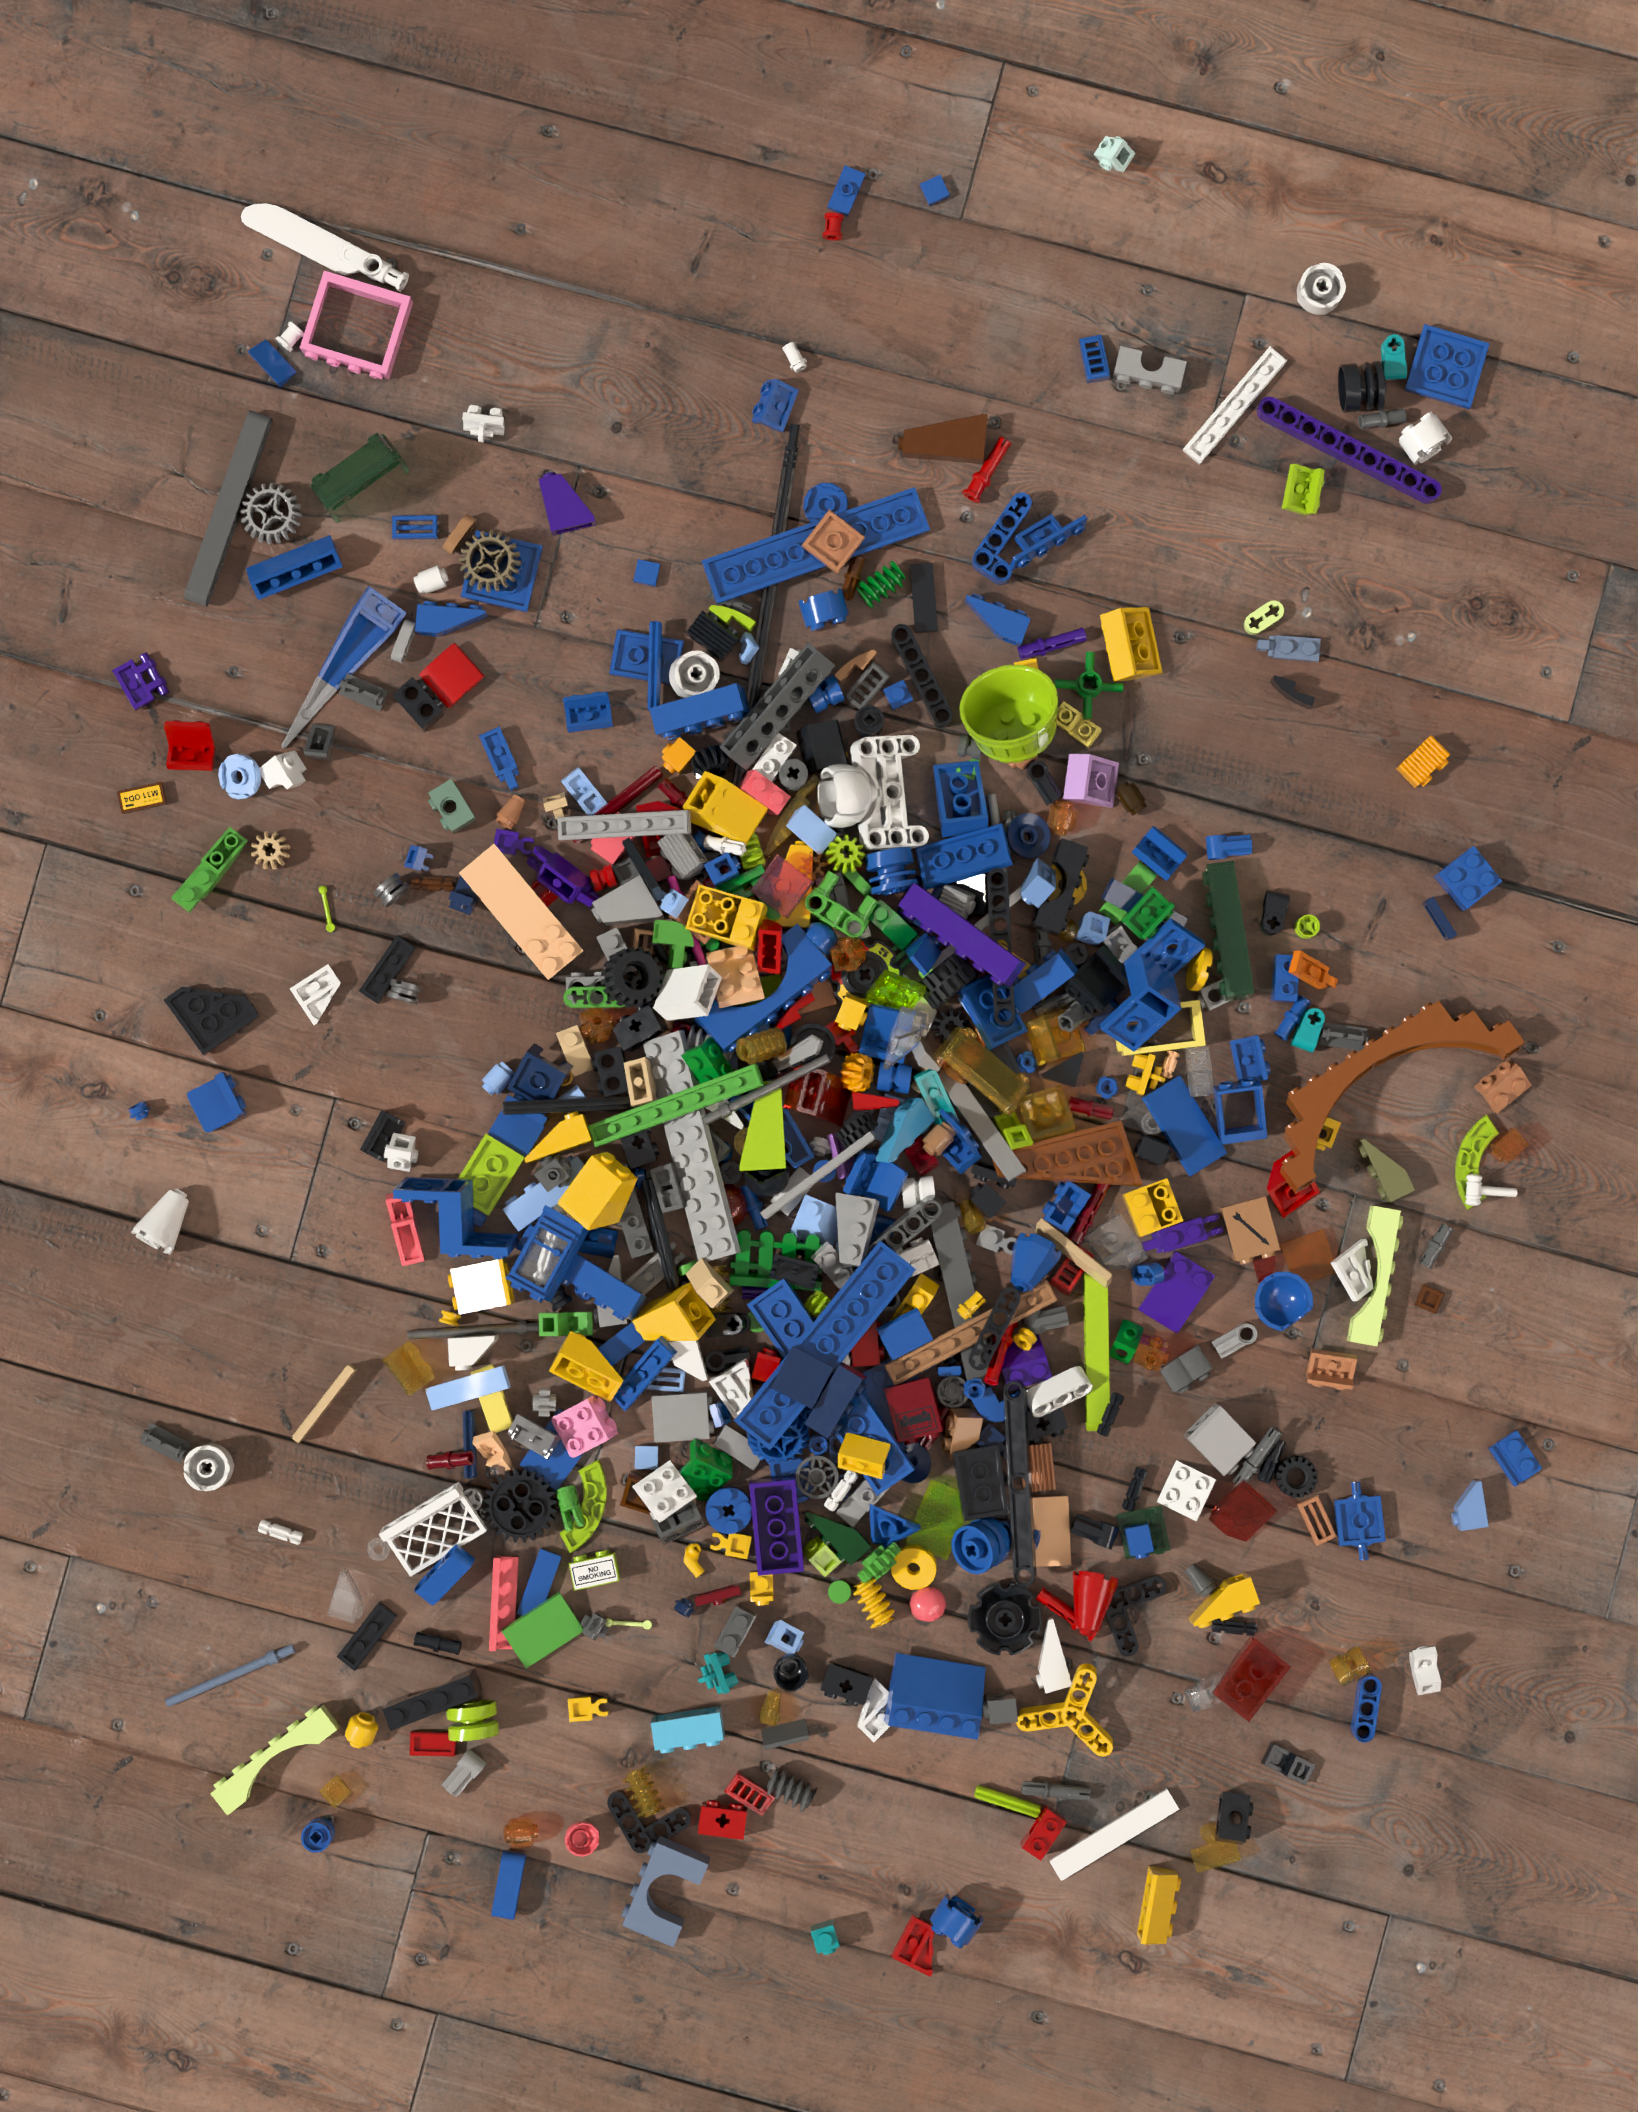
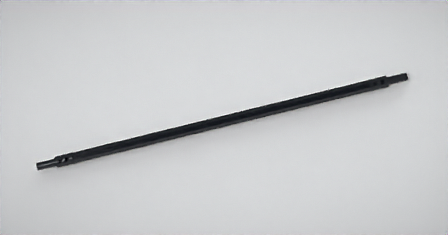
(768, 593)

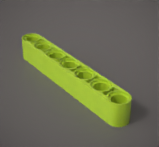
(1096, 1350)

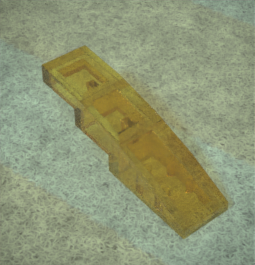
(781, 832)

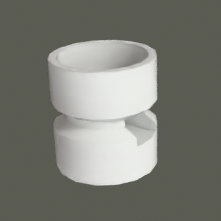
(915, 1191)

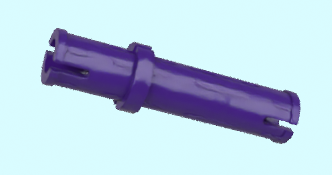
(1050, 644)

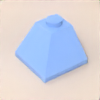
(816, 1218)

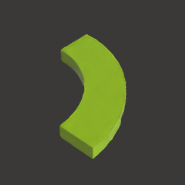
(1470, 1153)
(592, 1506)

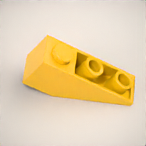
(918, 1296)

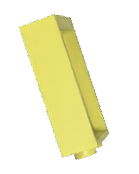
(1197, 1032)

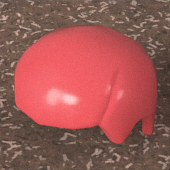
(927, 1604)
(581, 1838)

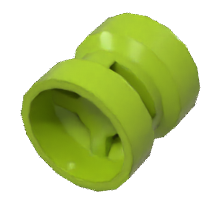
(1307, 926)

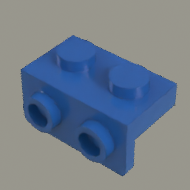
(588, 711)
(1159, 853)
(1249, 1058)

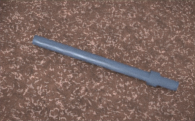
(271, 1658)

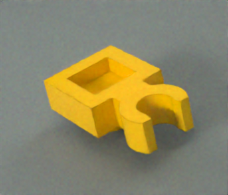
(736, 1544)
(583, 1708)

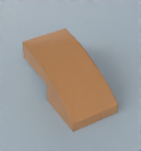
(860, 662)

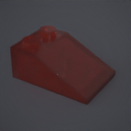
(1250, 1678)

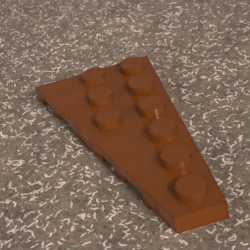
(1083, 1156)

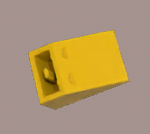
(724, 808)
(726, 917)
(1229, 1597)

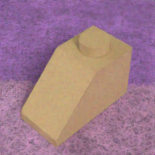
(575, 1050)
(640, 1081)
(708, 1283)

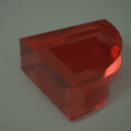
(1264, 1267)

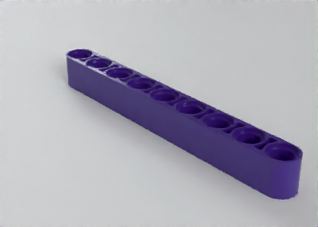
(1360, 450)

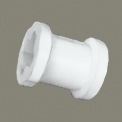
(290, 336)

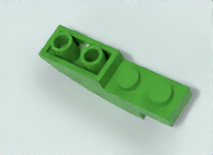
(210, 870)

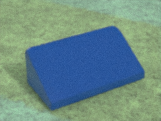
(272, 362)
(600, 1242)

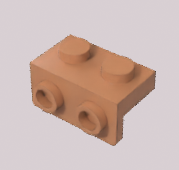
(1503, 1085)
(1331, 1369)

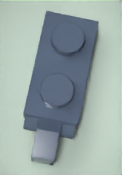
(1291, 648)

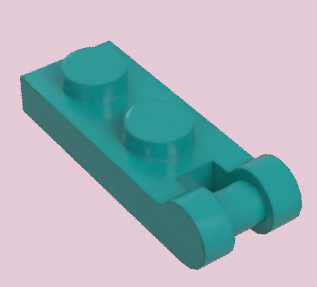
(934, 1094)

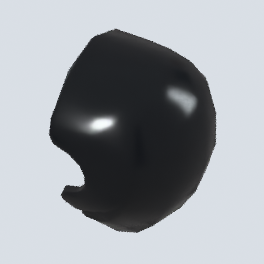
(790, 1672)

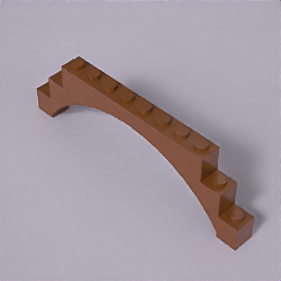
(1426, 1030)

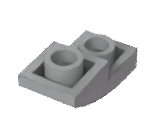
(736, 1447)

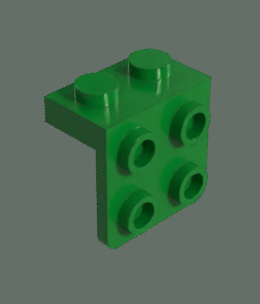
(706, 1469)

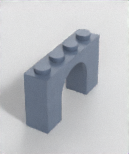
(665, 1859)

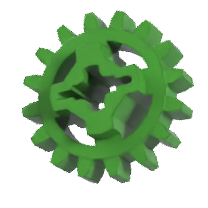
(878, 1562)

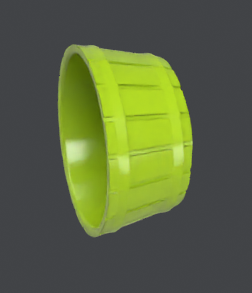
(1011, 712)

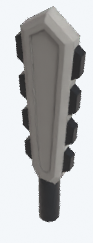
(798, 1053)

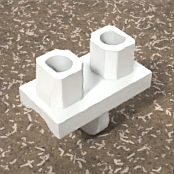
(483, 424)

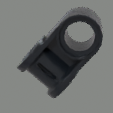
(1275, 908)
(725, 1324)

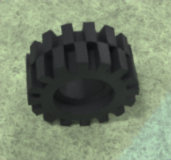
(856, 1129)
(1308, 1483)

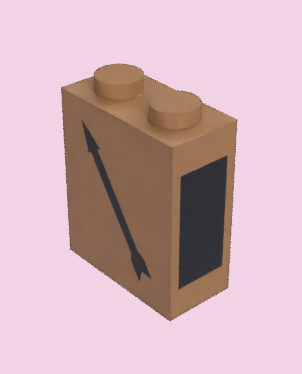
(1250, 1230)

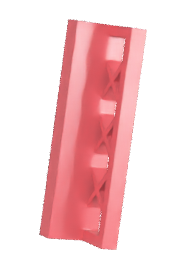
(503, 1599)

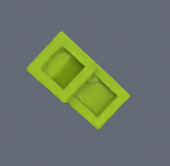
(727, 614)
(1012, 1131)

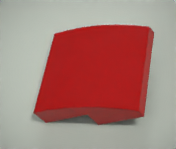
(451, 675)

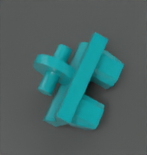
(721, 1682)

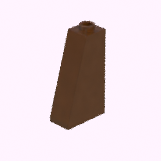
(947, 441)

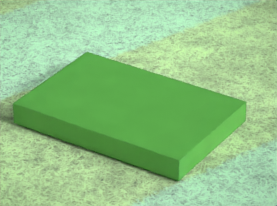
(542, 1630)

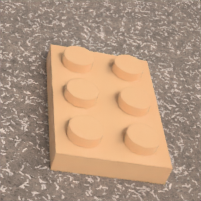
(739, 976)

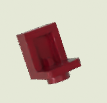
(920, 1158)

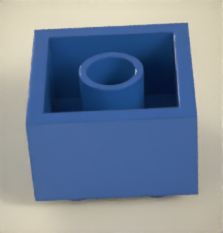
(1467, 878)

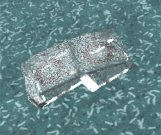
(1199, 1071)

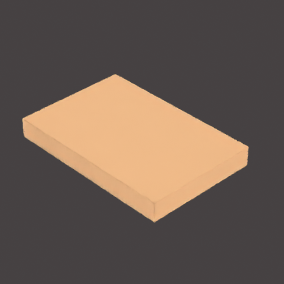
(1052, 1519)

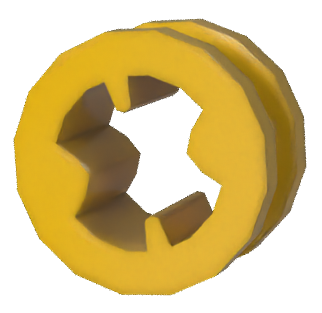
(450, 1318)
(1025, 1339)

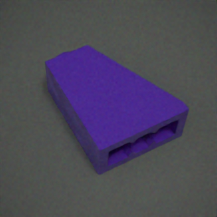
(563, 505)

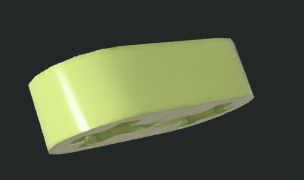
(1260, 613)

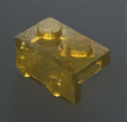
(409, 1368)

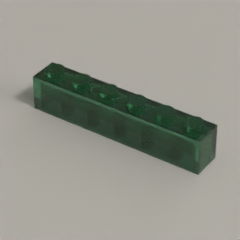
(1228, 930)

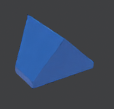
(889, 1526)

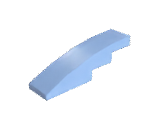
(468, 1387)

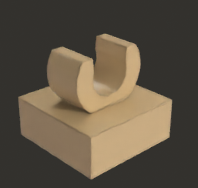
(555, 803)

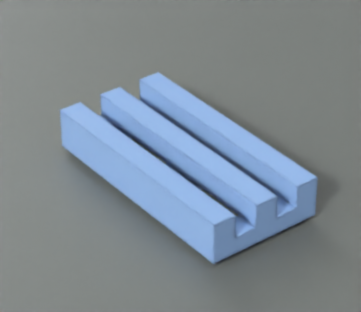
(670, 1379)

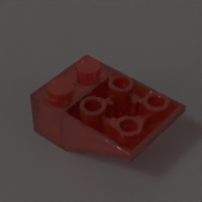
(818, 1096)

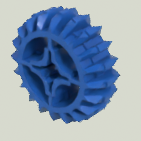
(787, 1446)

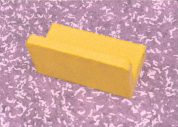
(863, 1455)

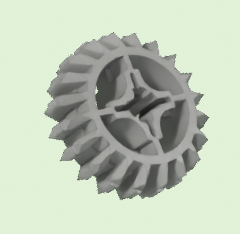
(274, 504)

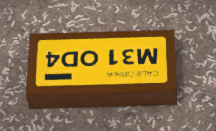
(142, 797)

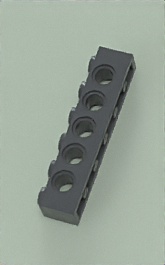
(766, 710)

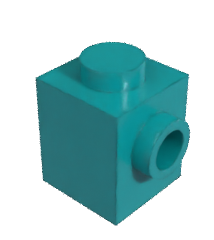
(825, 1937)

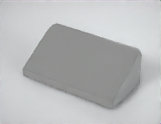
(924, 1056)

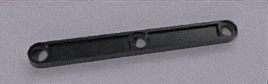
(1019, 1466)

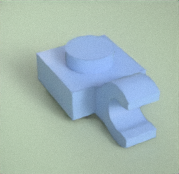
(673, 903)

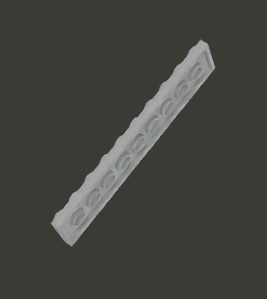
(693, 1153)

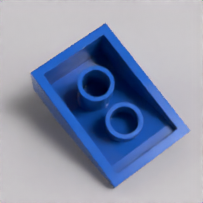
(960, 799)

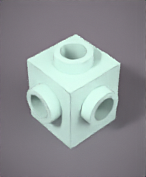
(1114, 154)

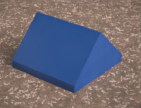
(904, 1334)

